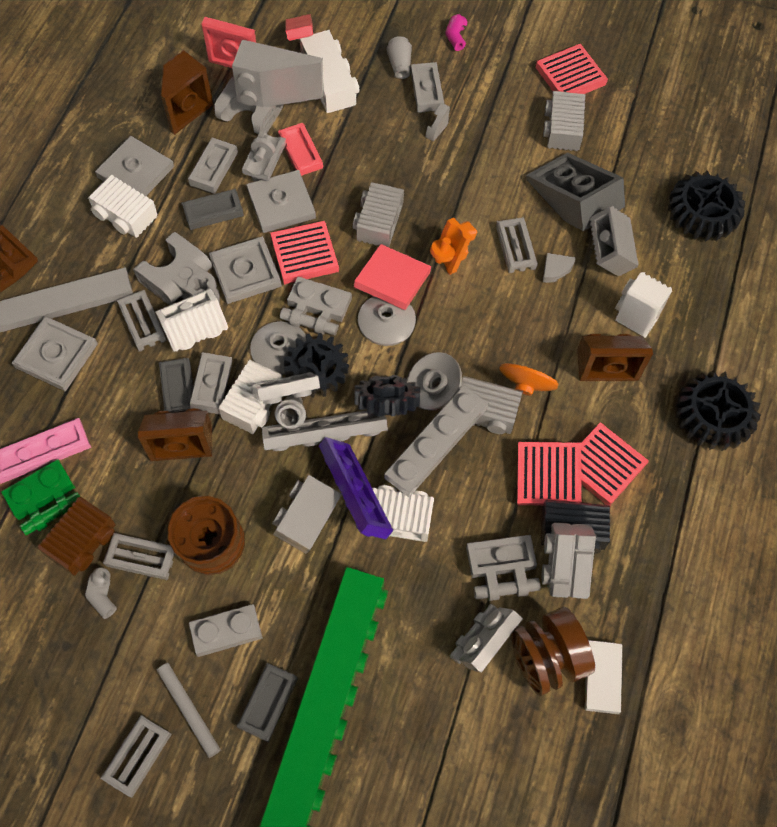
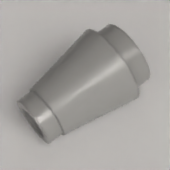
(399, 53)
(290, 412)

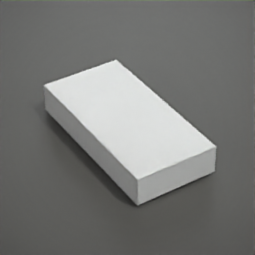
(604, 685)

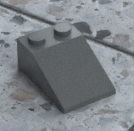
(577, 189)

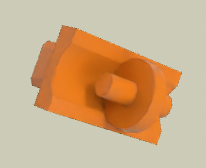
(453, 244)

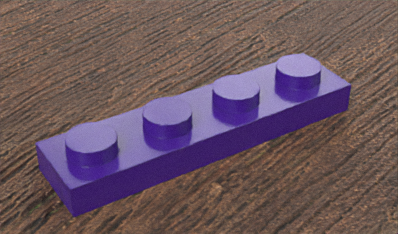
(355, 489)

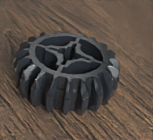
(706, 206)
(730, 402)

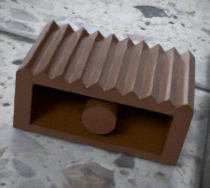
(77, 536)

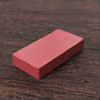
(299, 27)
(301, 149)

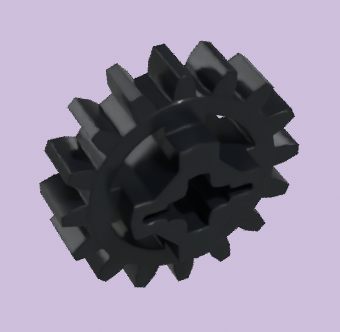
(325, 356)
(387, 395)

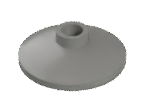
(382, 329)
(266, 352)
(429, 372)

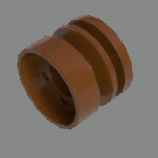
(190, 531)
(554, 650)

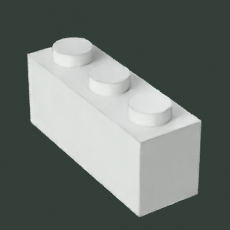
(339, 86)

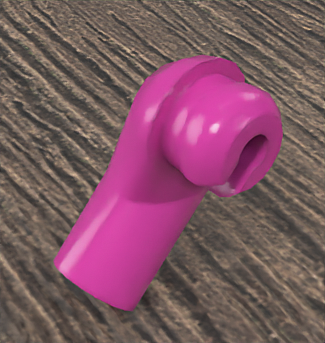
(453, 31)

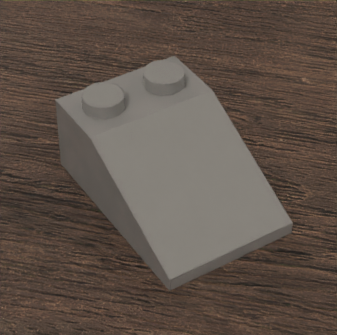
(275, 75)

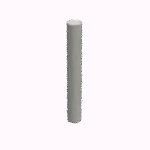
(188, 710)

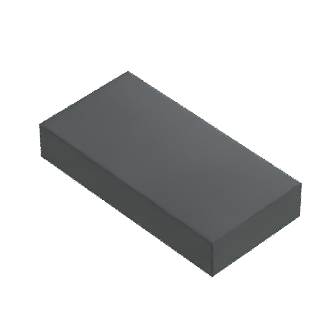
(212, 209)
(176, 384)
(267, 702)

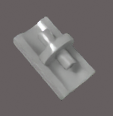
(263, 156)

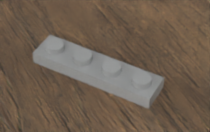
(315, 430)
(436, 441)

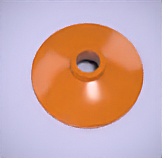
(528, 379)

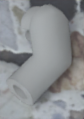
(97, 592)

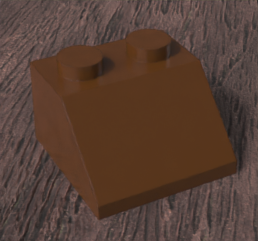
(184, 90)
(612, 357)
(176, 435)

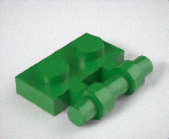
(37, 491)

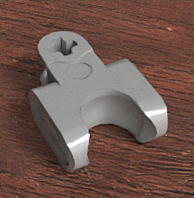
(227, 106)
(182, 277)

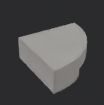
(440, 123)
(557, 267)

